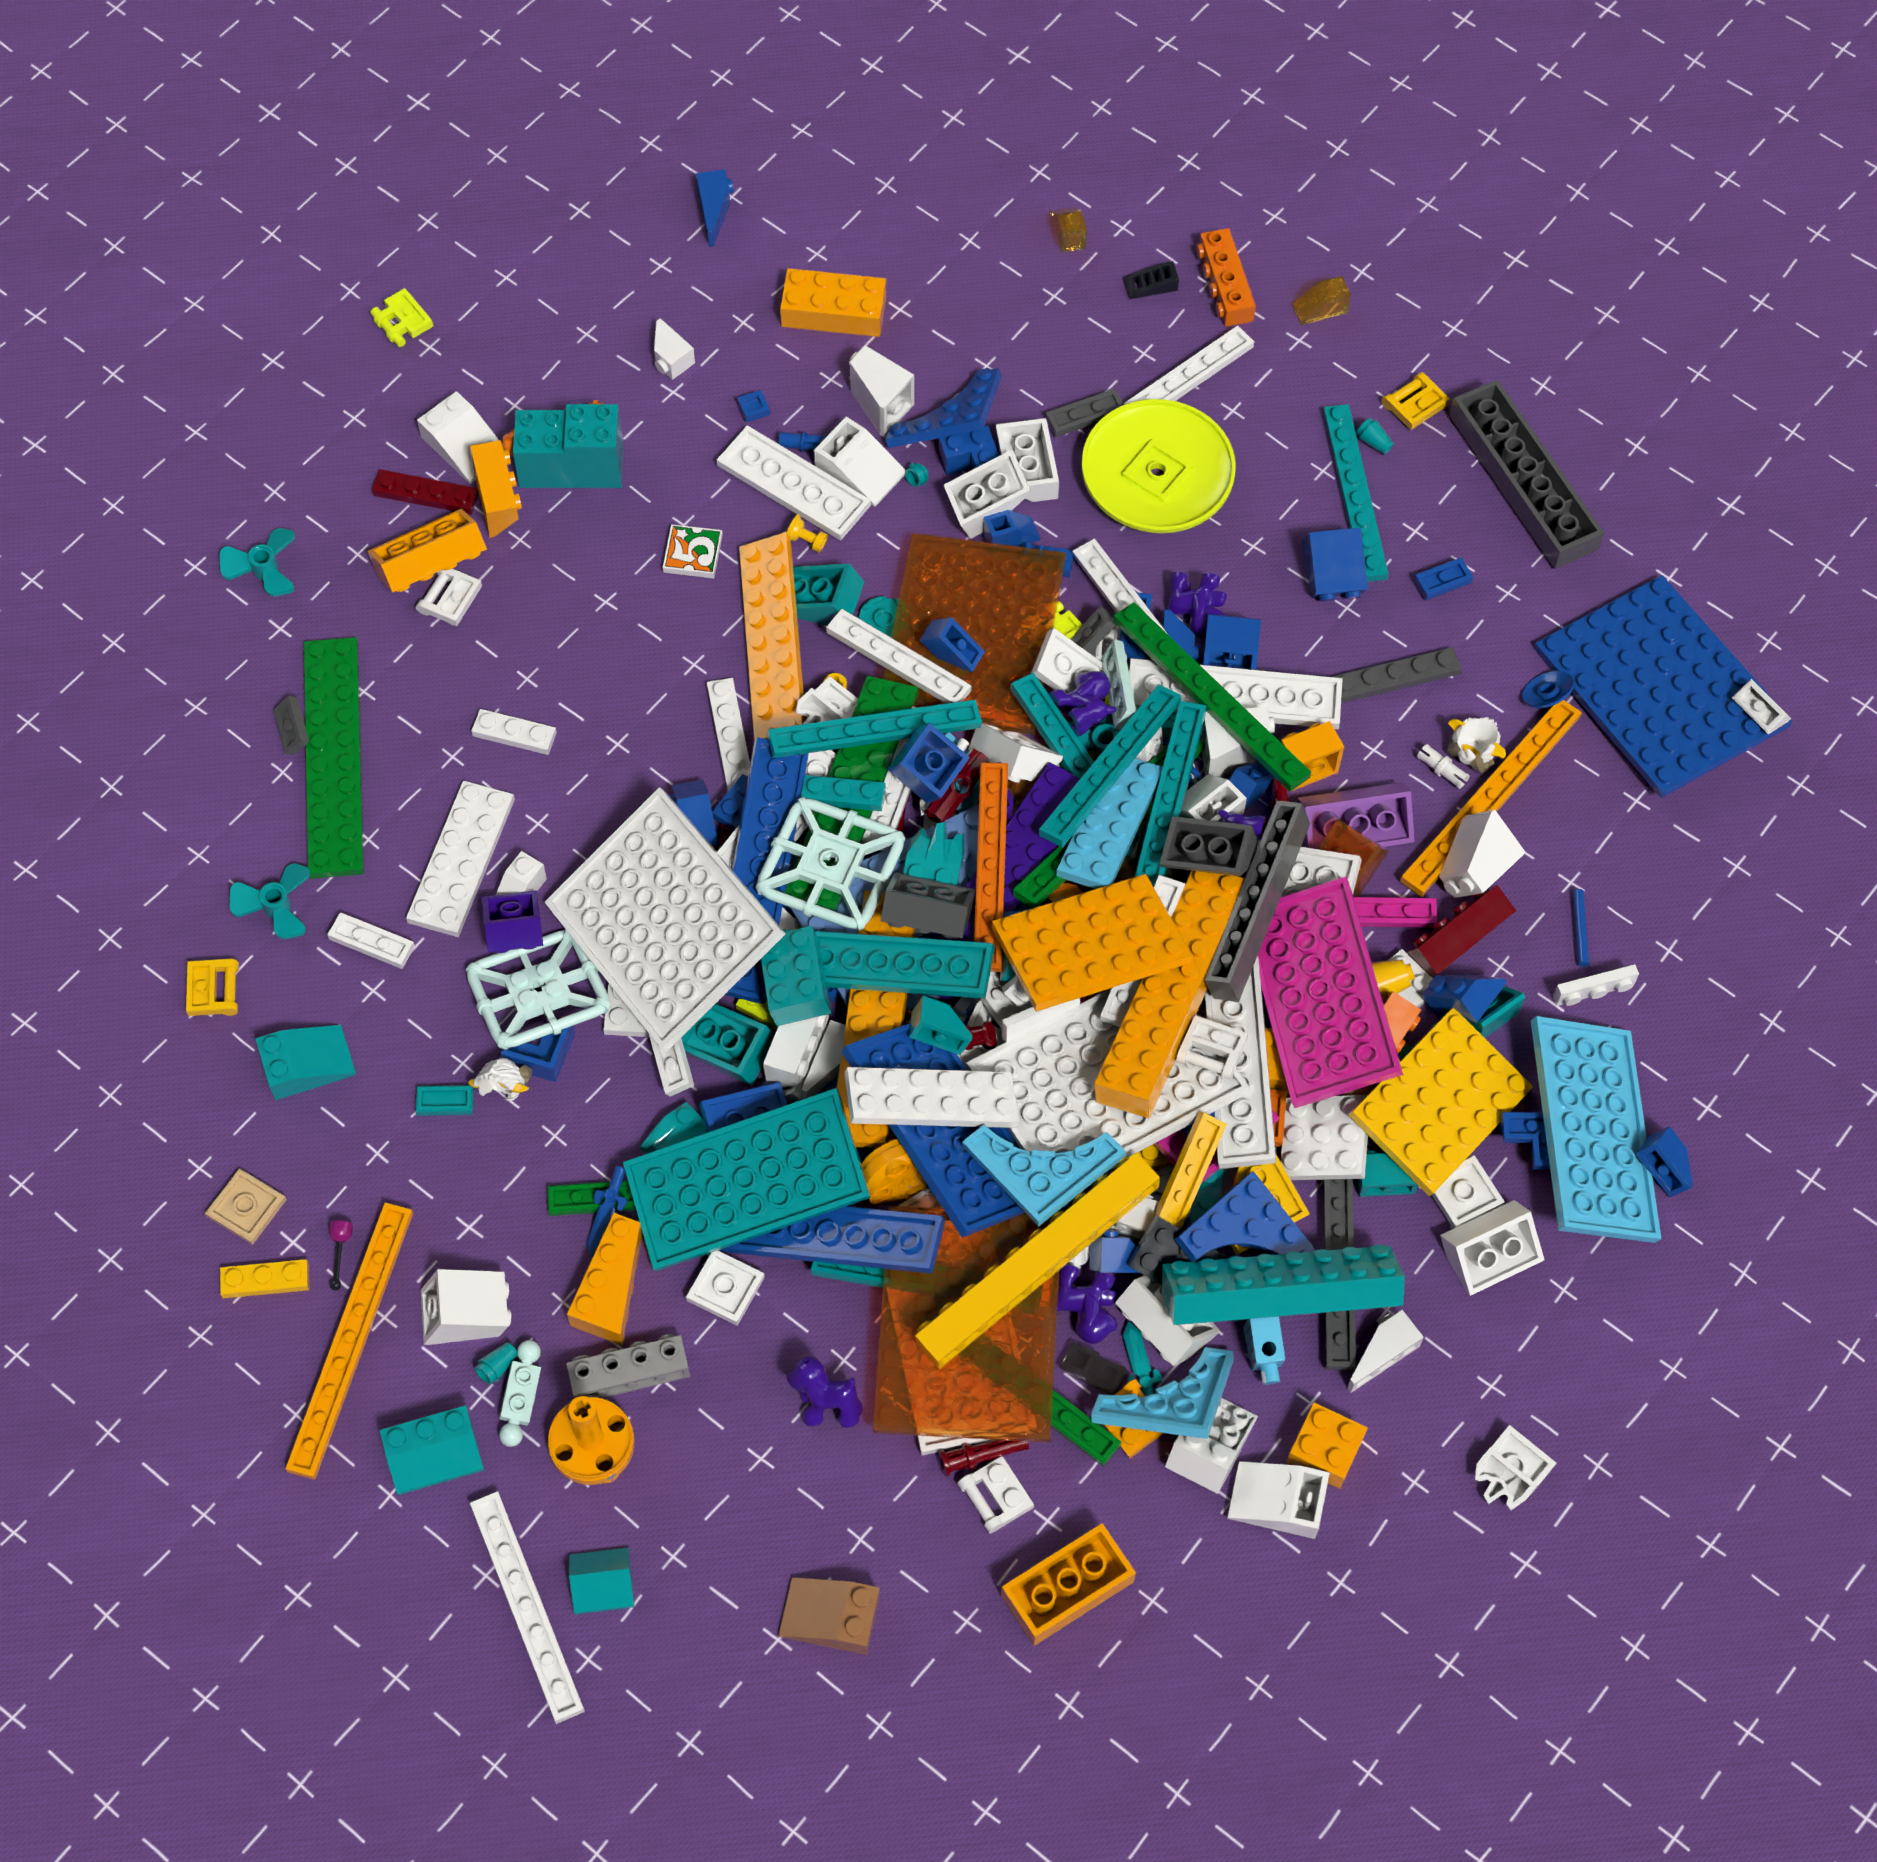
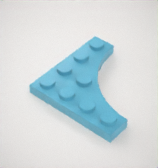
(1042, 1179)
(1177, 1407)

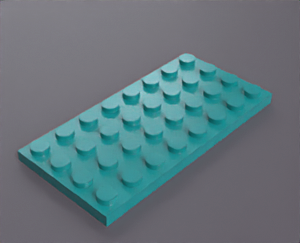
(746, 1179)

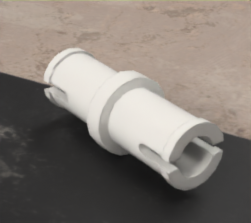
(1443, 766)

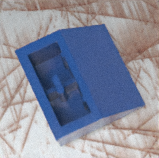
(1232, 642)

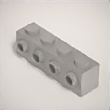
(629, 1368)

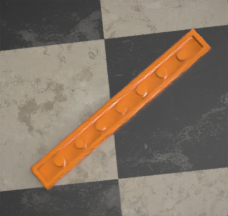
(991, 855)

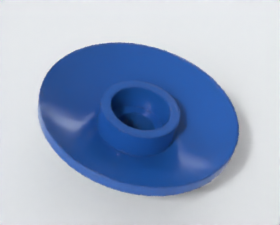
(1548, 689)

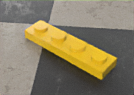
(1190, 1169)

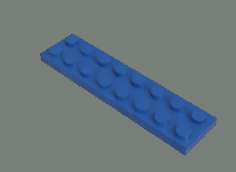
(856, 1239)

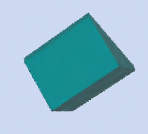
(1502, 1009)
(601, 1581)

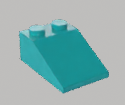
(825, 591)
(729, 1043)
(304, 1059)

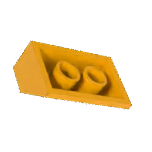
(495, 486)

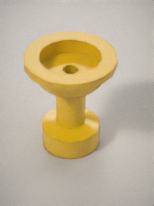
(797, 530)

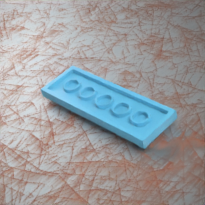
(1110, 828)

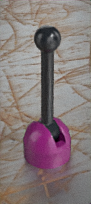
(340, 1233)

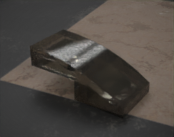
(1093, 1370)

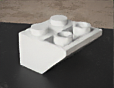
(1209, 797)

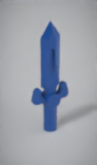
(606, 1209)

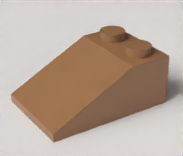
(830, 1613)

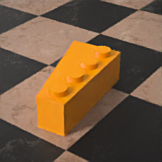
(607, 1287)

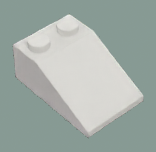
(452, 430)
(986, 491)

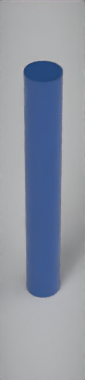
(1581, 929)

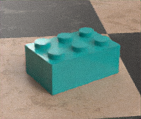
(796, 978)

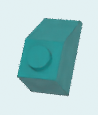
(938, 1026)
(1384, 1177)

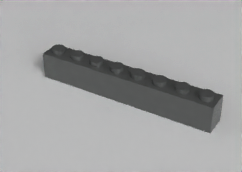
(1257, 901)

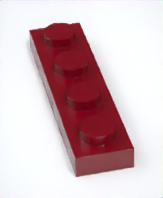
(425, 491)

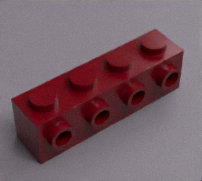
(1461, 931)

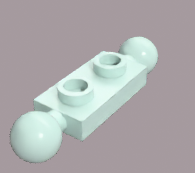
(520, 1393)

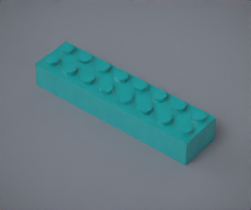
(1282, 1284)

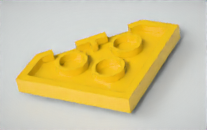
(1280, 1186)

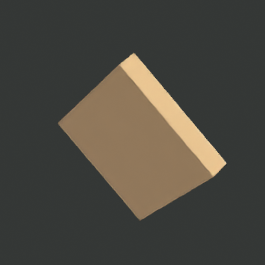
(245, 1206)

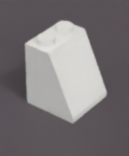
(881, 388)
(1222, 750)
(1479, 854)
(464, 1306)

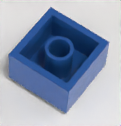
(928, 763)

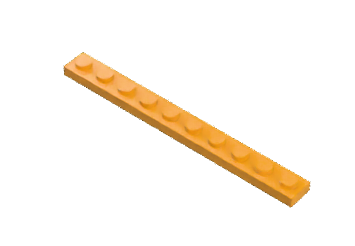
(1494, 791)
(349, 1341)

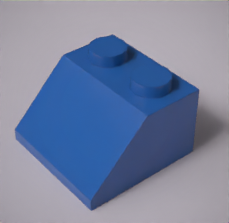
(1463, 992)

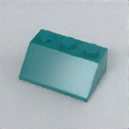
(431, 1450)

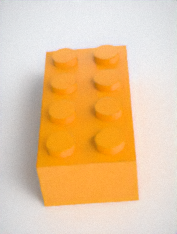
(833, 302)
(427, 550)
(1068, 1584)

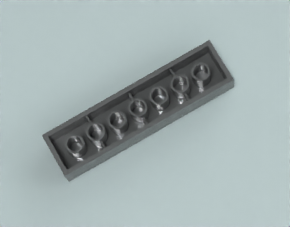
(1526, 474)

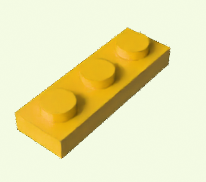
(264, 1278)

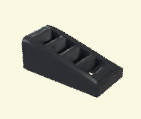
(1156, 272)

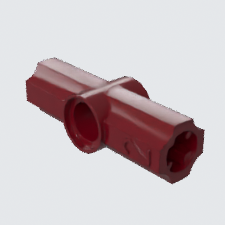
(943, 808)

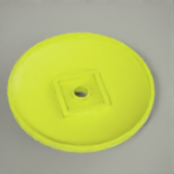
(1163, 436)

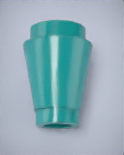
(1375, 436)
(494, 1365)

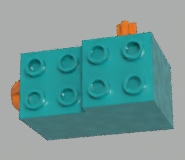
(568, 447)

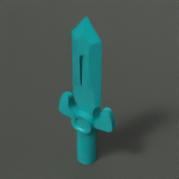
(1139, 1360)

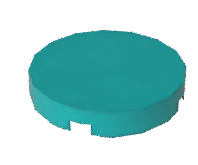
(880, 614)

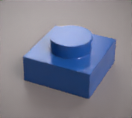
(753, 406)

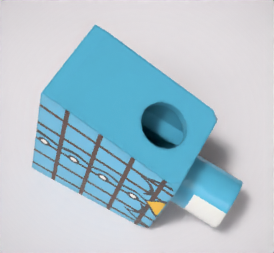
(1265, 1335)

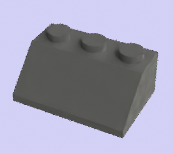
(1209, 846)
(927, 905)

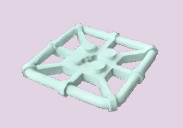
(835, 878)
(530, 1002)

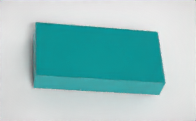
(444, 1100)

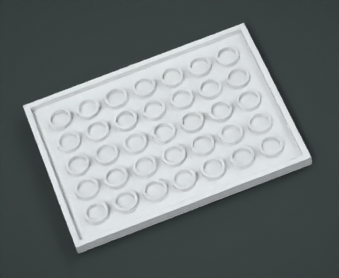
(664, 919)
(1056, 1078)

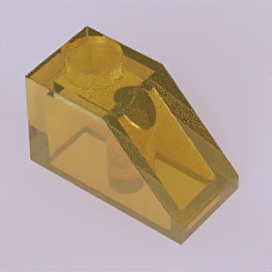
(1070, 228)
(1323, 301)

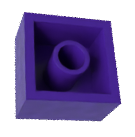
(512, 921)

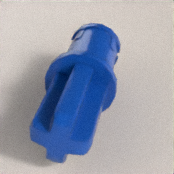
(800, 441)

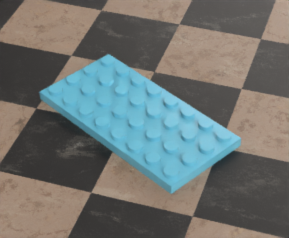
(1594, 1130)

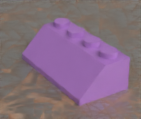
(1376, 811)

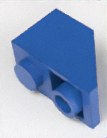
(1010, 529)

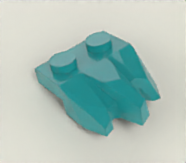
(935, 856)
(674, 1128)

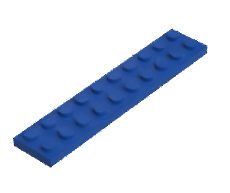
(769, 796)

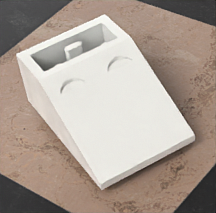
(858, 461)
(1212, 1459)
(1279, 1497)

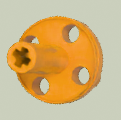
(891, 1173)
(590, 1440)

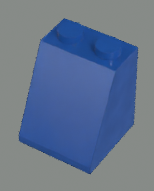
(1335, 563)

